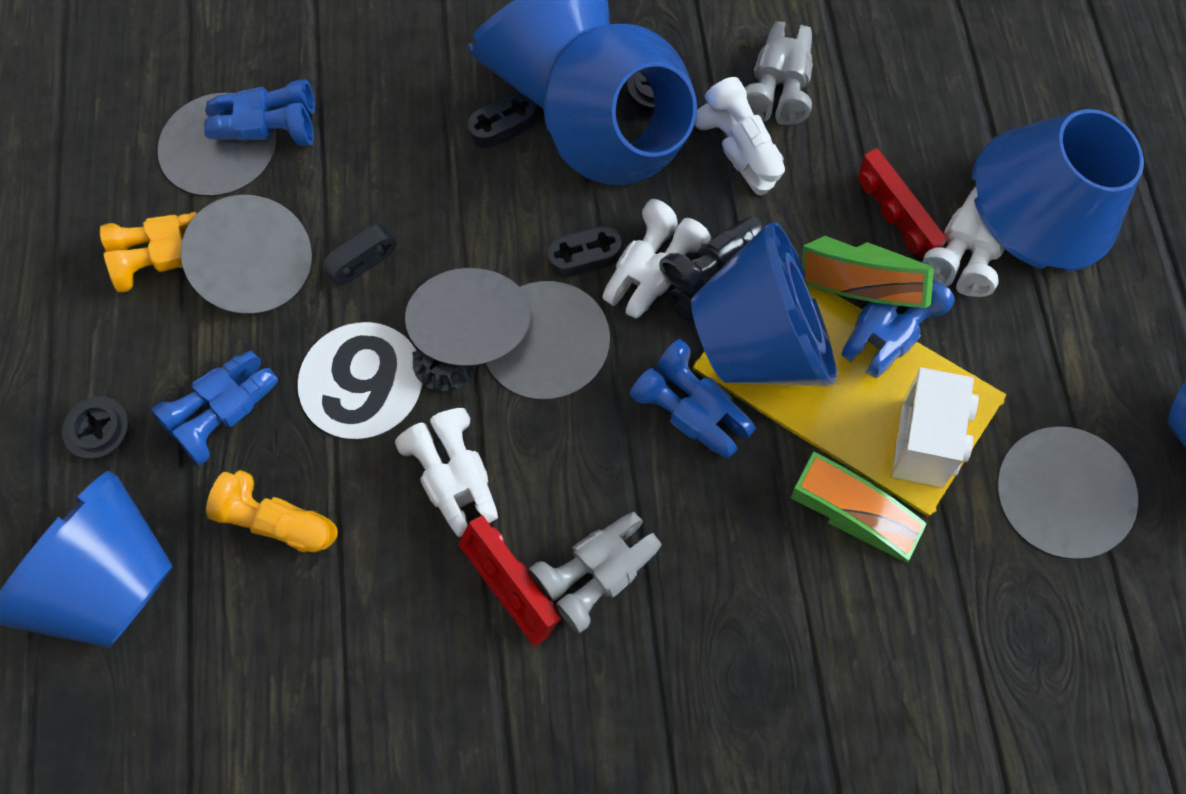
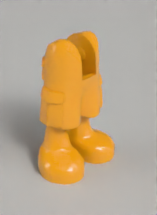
(163, 250)
(233, 503)

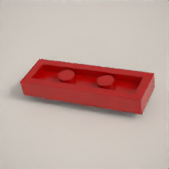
(899, 204)
(509, 580)

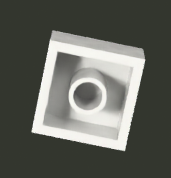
(934, 427)

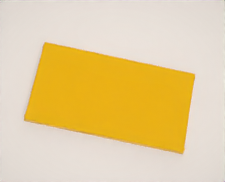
(859, 414)

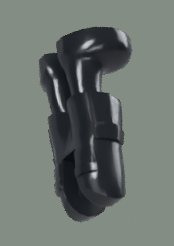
(714, 254)

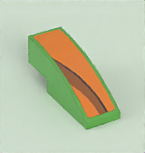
(867, 273)
(858, 507)

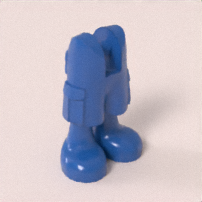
(252, 116)
(892, 331)
(227, 394)
(699, 412)

